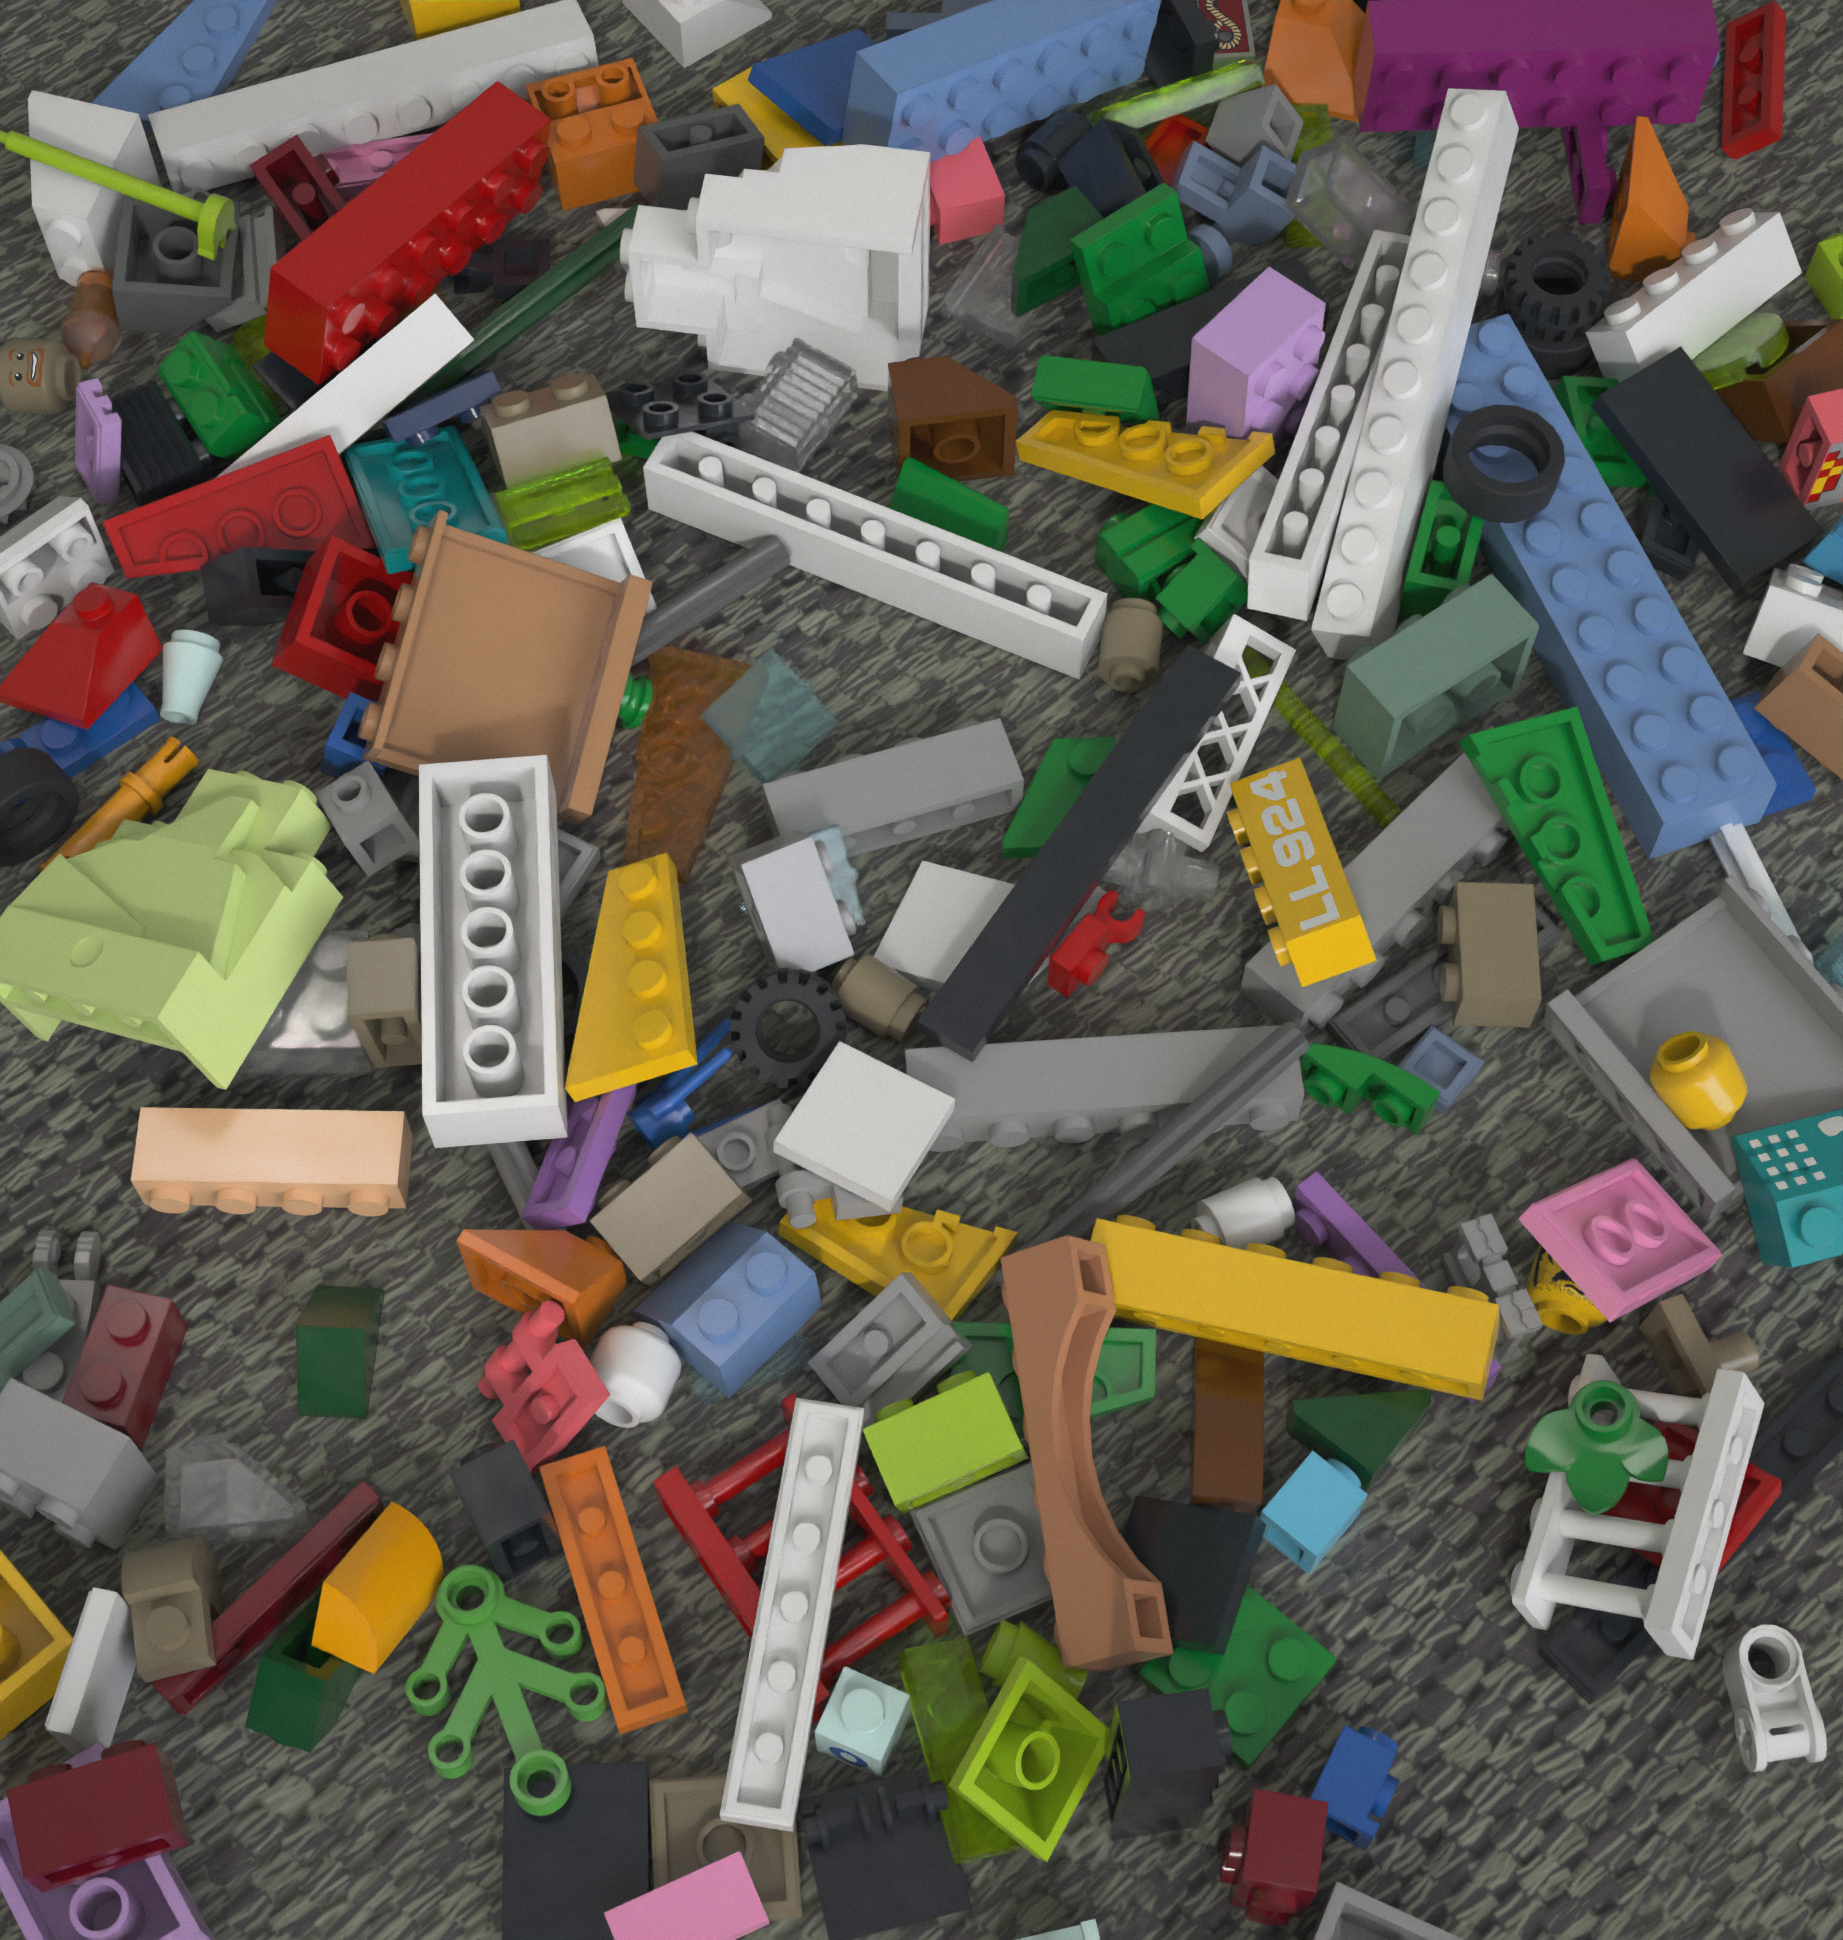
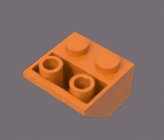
(593, 130)

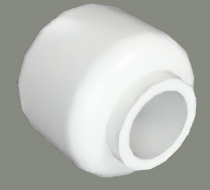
(637, 1371)

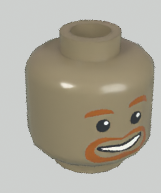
(37, 376)

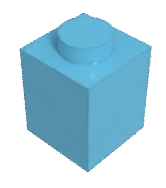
(1313, 1510)

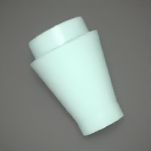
(188, 673)

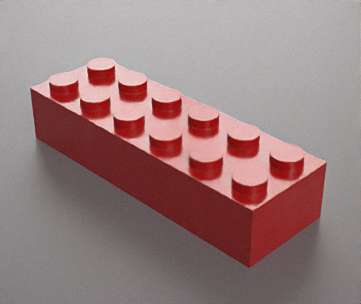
(406, 233)

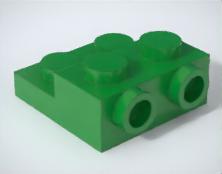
(1138, 262)

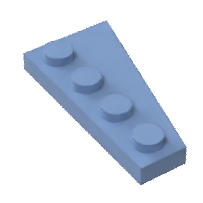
(189, 58)

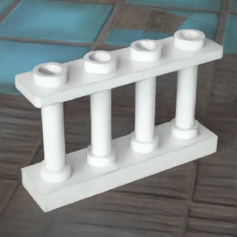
(1689, 1543)

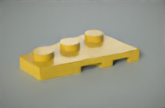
(871, 1251)

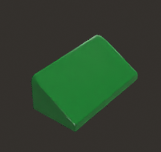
(1095, 389)
(949, 505)

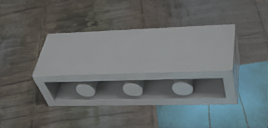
(902, 790)

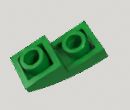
(1346, 1076)

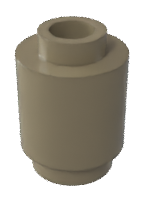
(1130, 645)
(879, 997)

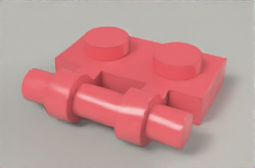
(557, 1396)

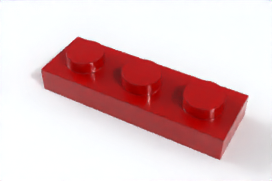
(1753, 81)

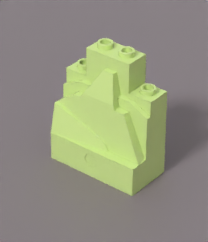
(176, 925)

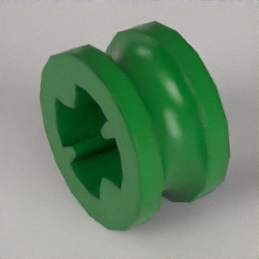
(635, 701)

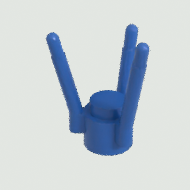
(664, 1110)

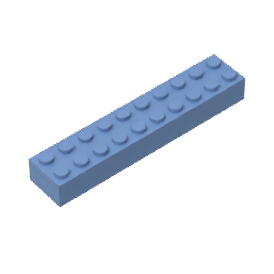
(1608, 623)

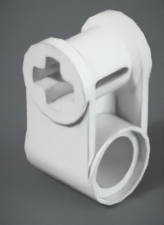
(1773, 1705)

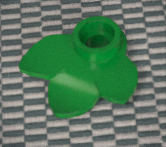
(1598, 1456)

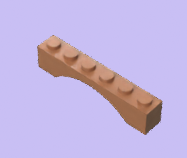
(1102, 1595)

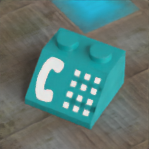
(1794, 1188)

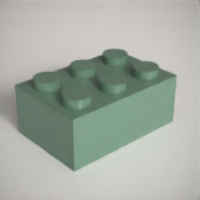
(1433, 675)

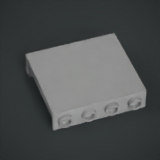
(1728, 978)

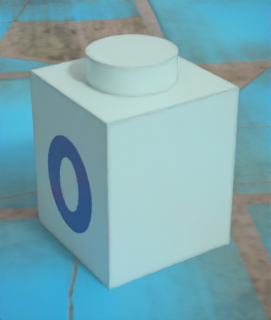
(862, 1722)

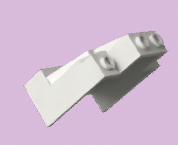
(808, 250)

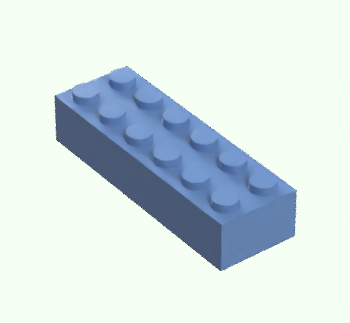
(993, 71)

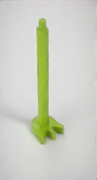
(213, 216)

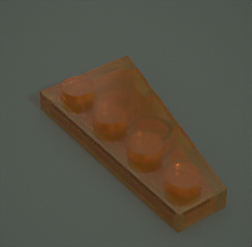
(679, 758)

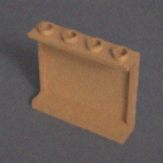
(504, 662)

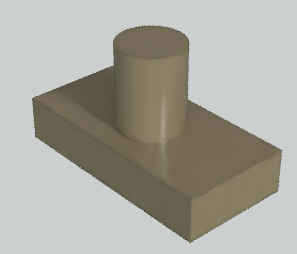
(1685, 1353)

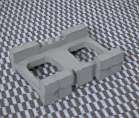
(1478, 1265)

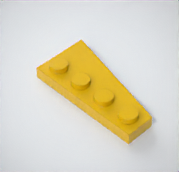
(1147, 459)
(636, 989)

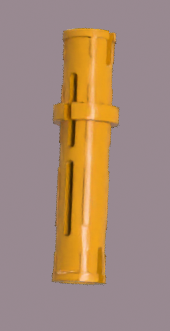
(137, 797)

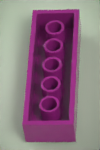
(1551, 57)

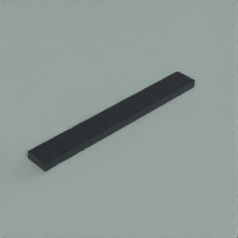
(1078, 854)
(1792, 1447)

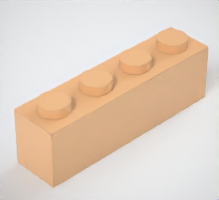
(272, 1159)

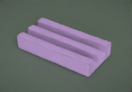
(97, 442)

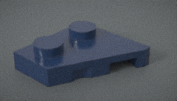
(420, 420)

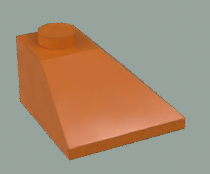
(1316, 54)
(1647, 210)
(546, 1265)

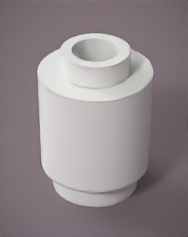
(1246, 1213)

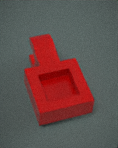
(1083, 952)

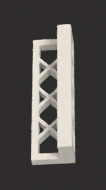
(1227, 648)

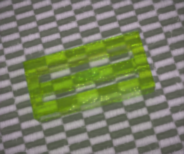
(559, 496)

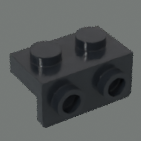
(1180, 44)

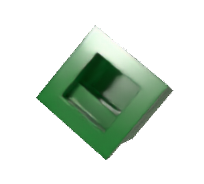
(1201, 595)

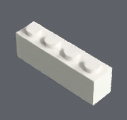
(1698, 295)

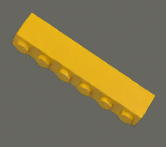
(1300, 1308)

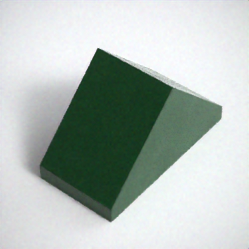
(338, 1351)
(1360, 1428)

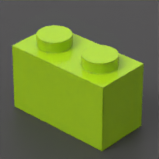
(944, 1440)

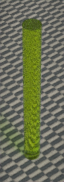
(1325, 745)

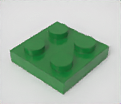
(1257, 1682)

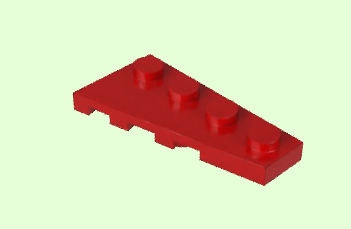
(274, 503)

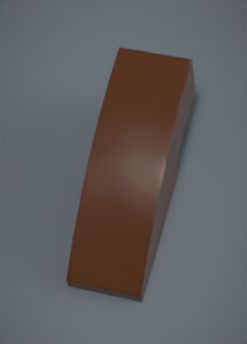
(1227, 1427)

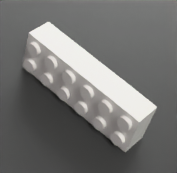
(491, 953)

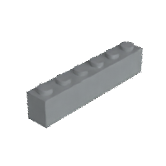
(1393, 886)
(1095, 1085)

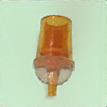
(92, 322)

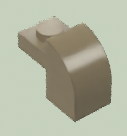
(172, 1606)

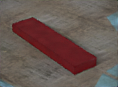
(276, 1595)

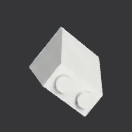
(73, 213)

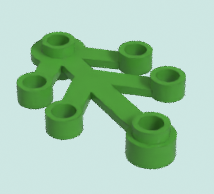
(498, 1677)

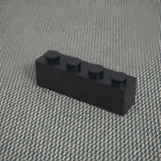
(1165, 338)
(1163, 1762)

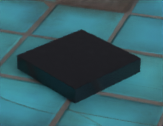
(1202, 1563)

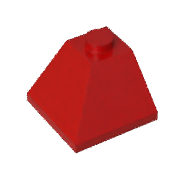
(84, 658)

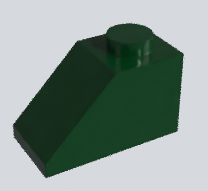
(1045, 256)
(299, 1686)

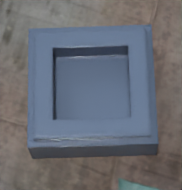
(1443, 1066)

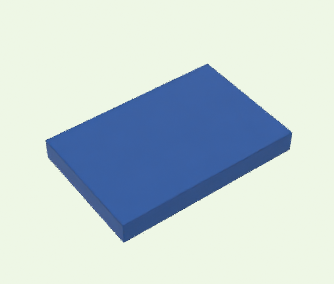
(813, 83)

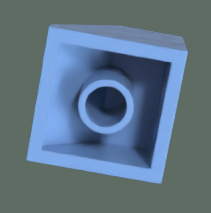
(733, 1304)

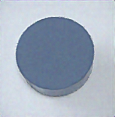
(1214, 249)

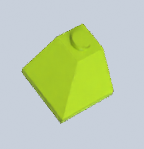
(1031, 1759)

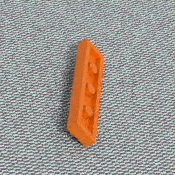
(613, 1590)

